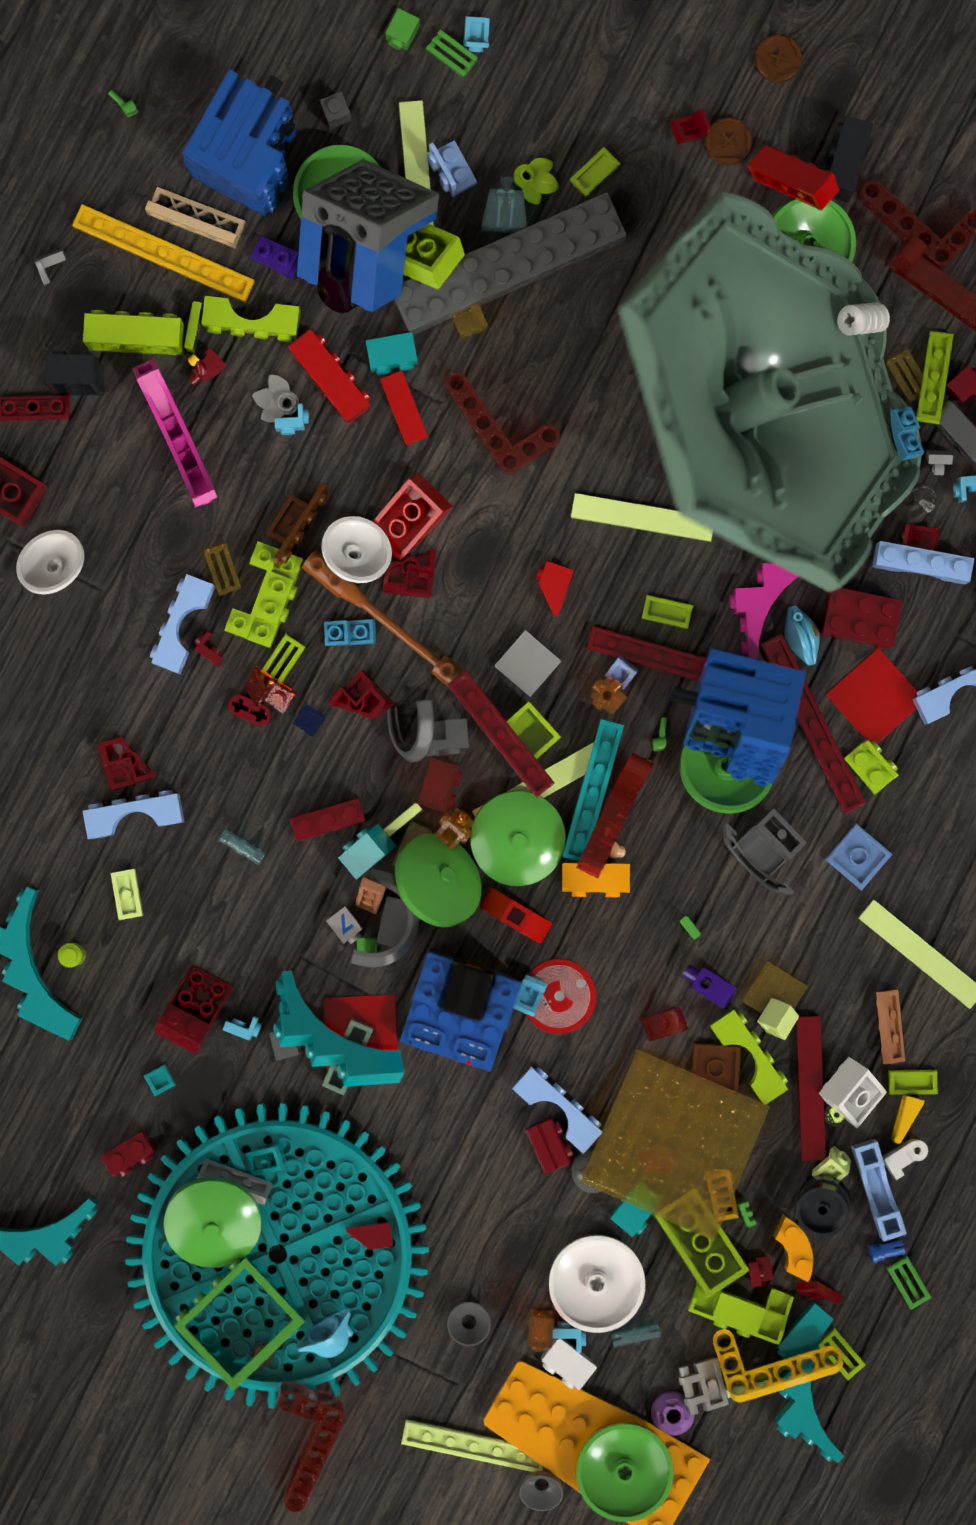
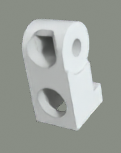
(904, 1155)

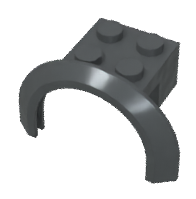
(432, 738)
(765, 848)
(396, 929)

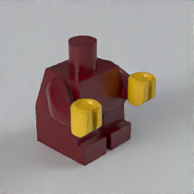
(206, 367)

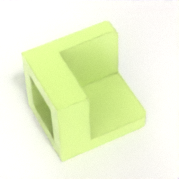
(778, 1018)

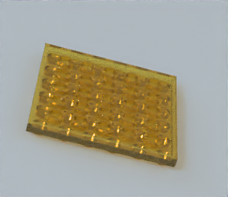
(675, 1145)

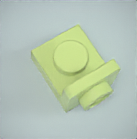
(835, 1165)

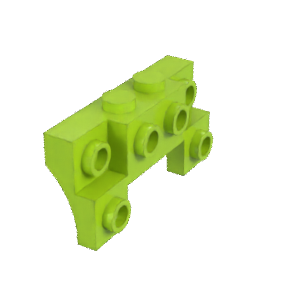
(271, 600)
(746, 1316)

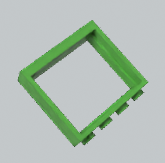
(203, 1299)

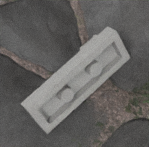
(257, 1187)

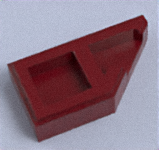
(372, 1235)
(816, 1290)

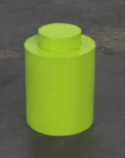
(71, 954)

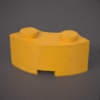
(612, 880)
(797, 1248)

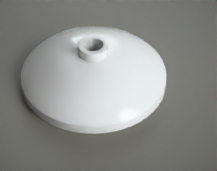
(362, 540)
(50, 562)

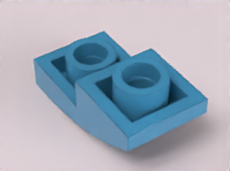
(904, 427)
(350, 632)

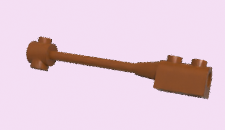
(316, 567)

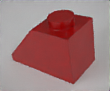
(554, 584)

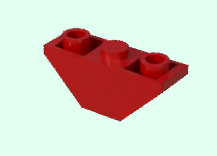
(515, 915)

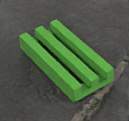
(436, 41)
(745, 1212)
(898, 1264)

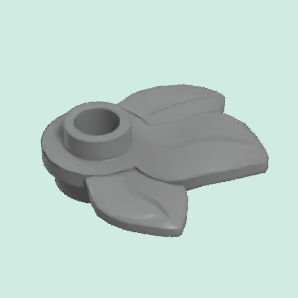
(272, 399)

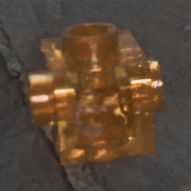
(610, 703)
(454, 828)

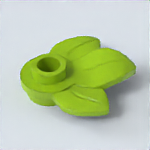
(539, 180)

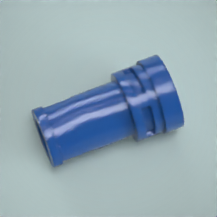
(879, 1251)

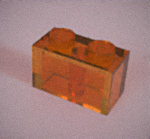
(540, 1329)

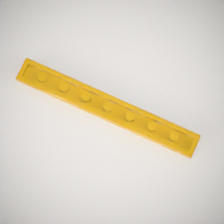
(163, 253)

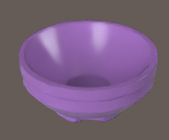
(660, 1408)

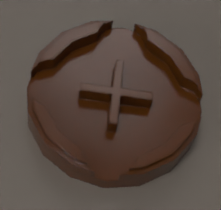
(778, 58)
(728, 141)

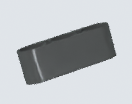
(958, 431)

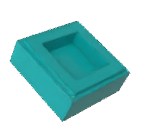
(160, 1080)

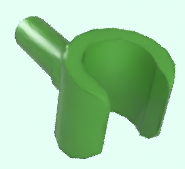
(128, 108)
(659, 744)

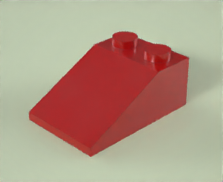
(412, 515)

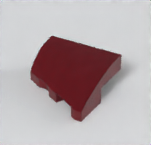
(411, 576)
(362, 697)
(122, 765)

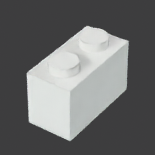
(568, 1363)

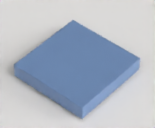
(858, 856)

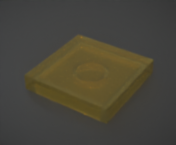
(773, 984)

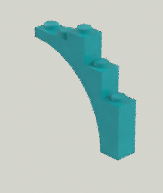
(40, 1004)
(355, 1062)
(49, 1239)
(799, 1412)

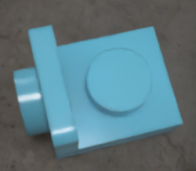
(960, 486)
(238, 1028)

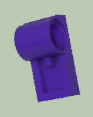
(276, 257)

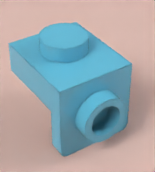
(476, 33)
(290, 425)
(530, 995)
(564, 1330)

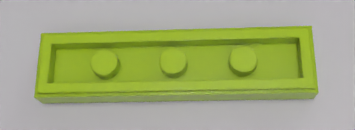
(934, 377)

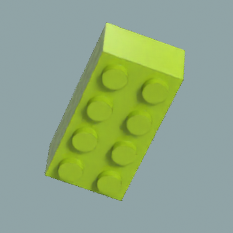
(432, 255)
(134, 333)
(710, 1262)

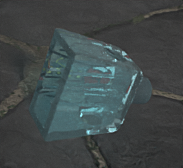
(505, 209)

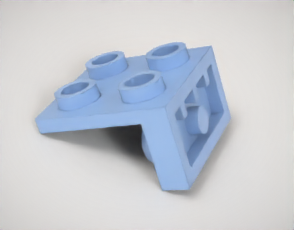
(452, 168)

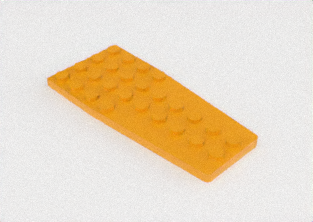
(554, 1422)

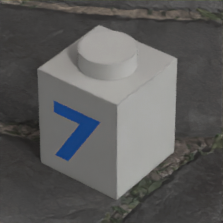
(345, 925)

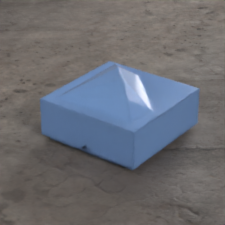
(622, 671)

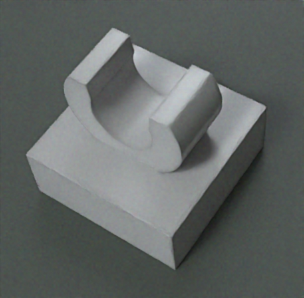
(938, 459)

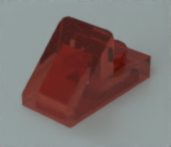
(268, 689)
(665, 1024)

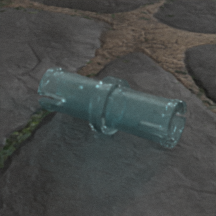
(241, 846)
(636, 1335)

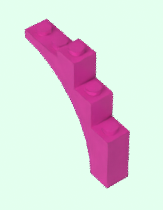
(175, 433)
(757, 602)

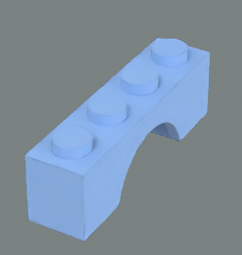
(923, 561)
(192, 595)
(936, 702)
(103, 821)
(535, 1088)
(877, 1189)

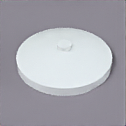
(596, 1283)

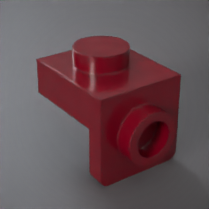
(691, 127)
(920, 537)

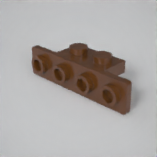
(291, 522)

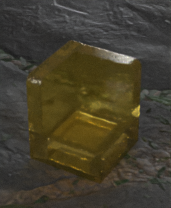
(470, 322)

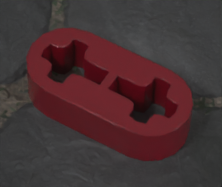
(247, 715)

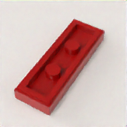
(404, 408)

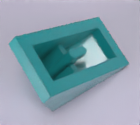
(266, 1159)

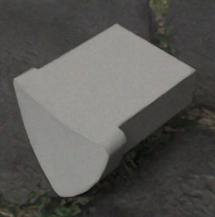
(49, 260)

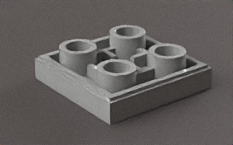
(527, 663)

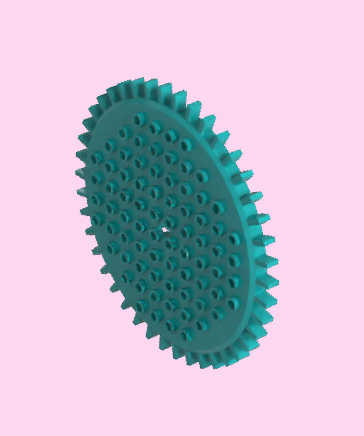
(383, 1293)

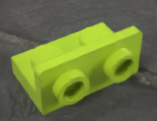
(871, 766)

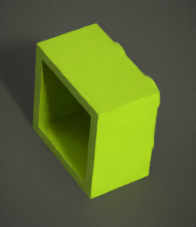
(533, 730)

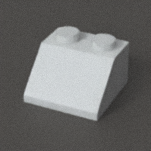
(855, 1089)

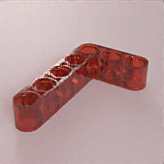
(918, 228)
(933, 282)
(494, 431)
(614, 814)
(315, 1442)

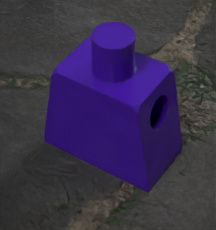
(719, 991)

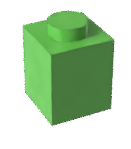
(402, 30)

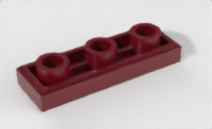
(48, 408)

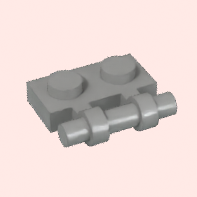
(709, 1382)

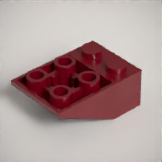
(193, 1009)

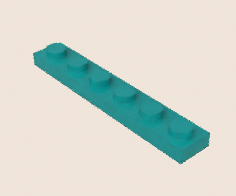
(593, 788)

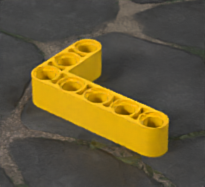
(771, 1371)

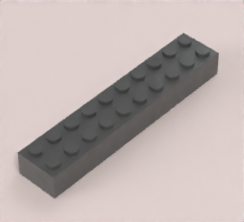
(513, 263)

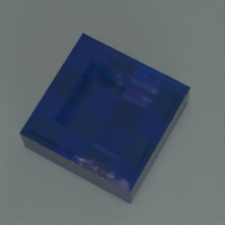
(309, 720)

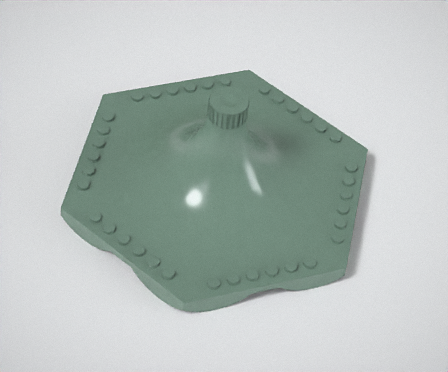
(761, 399)

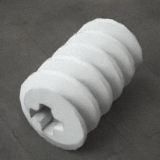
(863, 318)

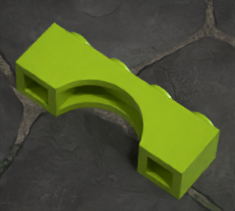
(280, 322)
(766, 1082)

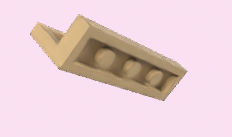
(192, 224)

